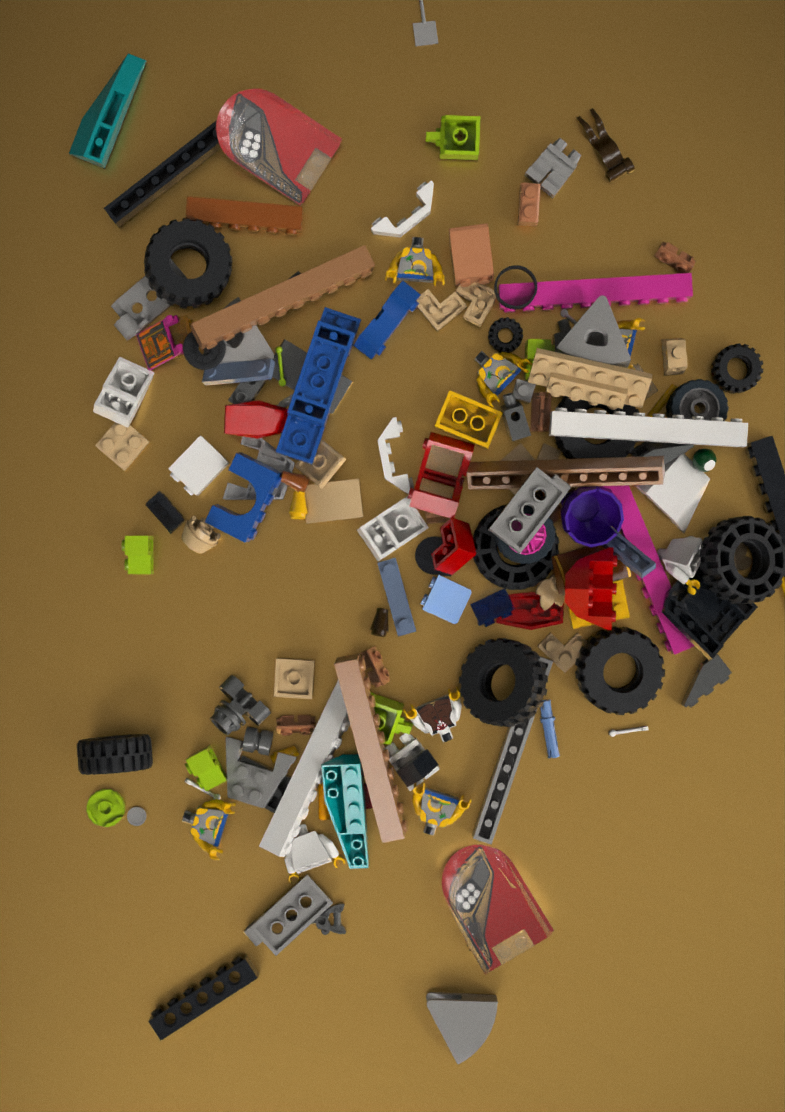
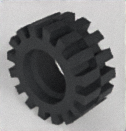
(505, 323)

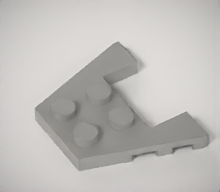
(268, 456)
(250, 782)

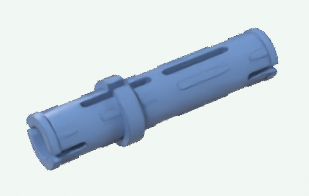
(547, 720)

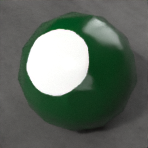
(704, 460)

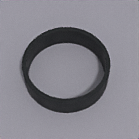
(520, 268)

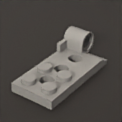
(133, 323)
(554, 491)
(261, 928)

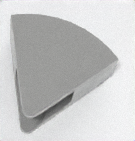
(596, 337)
(246, 346)
(463, 1020)

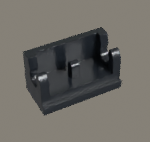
(165, 512)

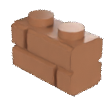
(529, 204)

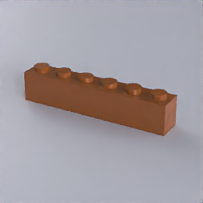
(246, 215)

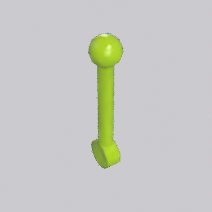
(282, 382)

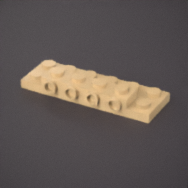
(589, 380)

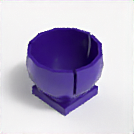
(590, 513)

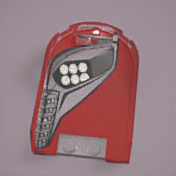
(275, 142)
(492, 906)

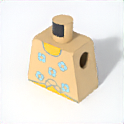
(674, 356)

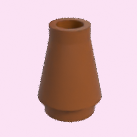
(295, 481)

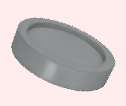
(136, 816)

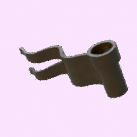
(608, 149)

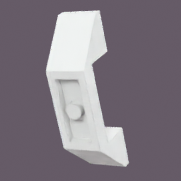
(386, 228)
(392, 431)

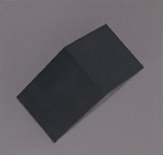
(417, 768)

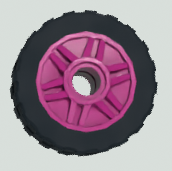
(536, 548)

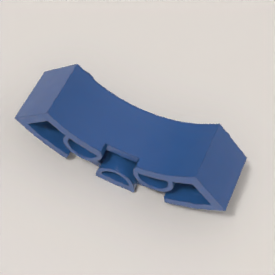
(393, 312)

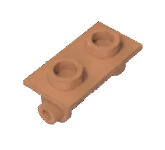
(667, 254)
(540, 412)
(379, 674)
(288, 726)

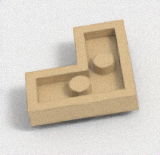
(481, 300)
(440, 313)
(562, 655)

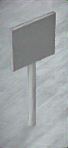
(425, 32)

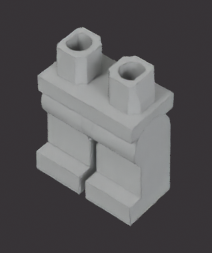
(558, 163)

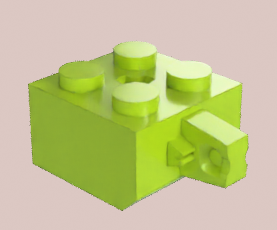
(447, 138)
(391, 718)

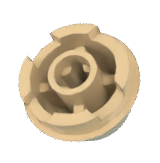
(199, 535)

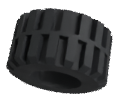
(752, 363)

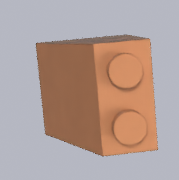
(471, 255)

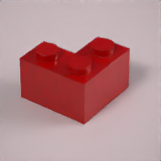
(456, 547)

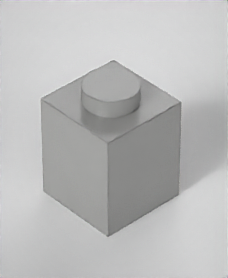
(523, 391)

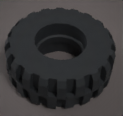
(191, 236)
(580, 448)
(719, 565)
(497, 570)
(478, 675)
(646, 678)

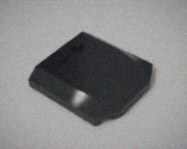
(704, 616)

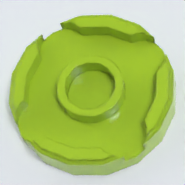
(105, 807)

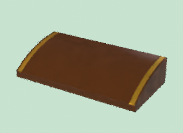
(564, 561)

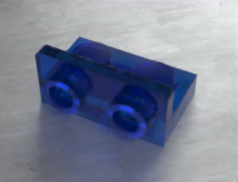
(492, 607)

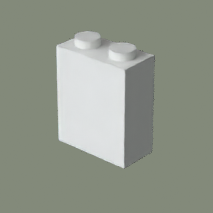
(198, 466)

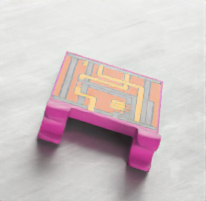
(158, 343)

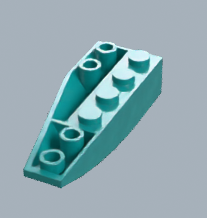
(106, 114)
(347, 807)

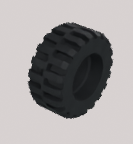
(114, 754)

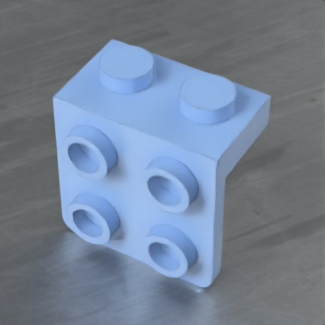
(446, 599)

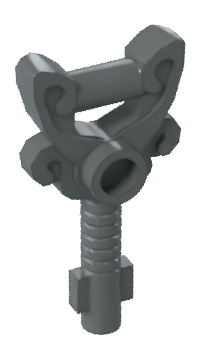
(324, 924)

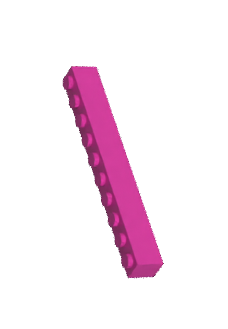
(586, 291)
(656, 582)

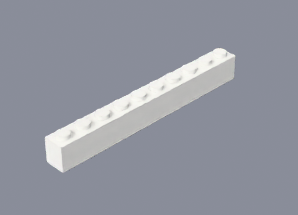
(648, 429)
(307, 776)

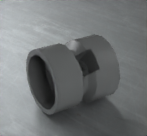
(257, 741)

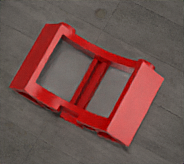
(439, 475)

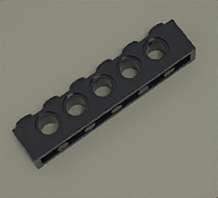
(164, 1027)

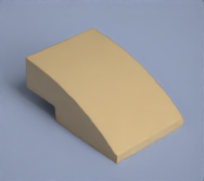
(334, 502)

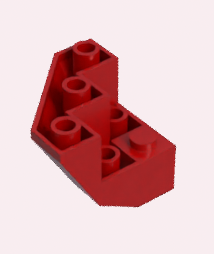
(591, 588)

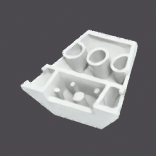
(680, 491)

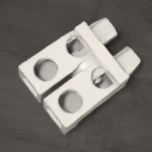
(401, 757)

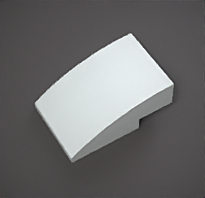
(123, 392)
(392, 529)

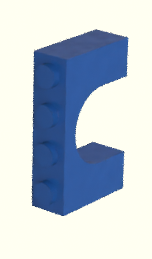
(264, 481)

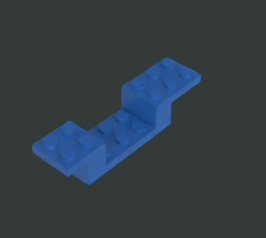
(317, 385)

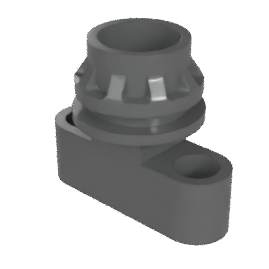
(229, 716)

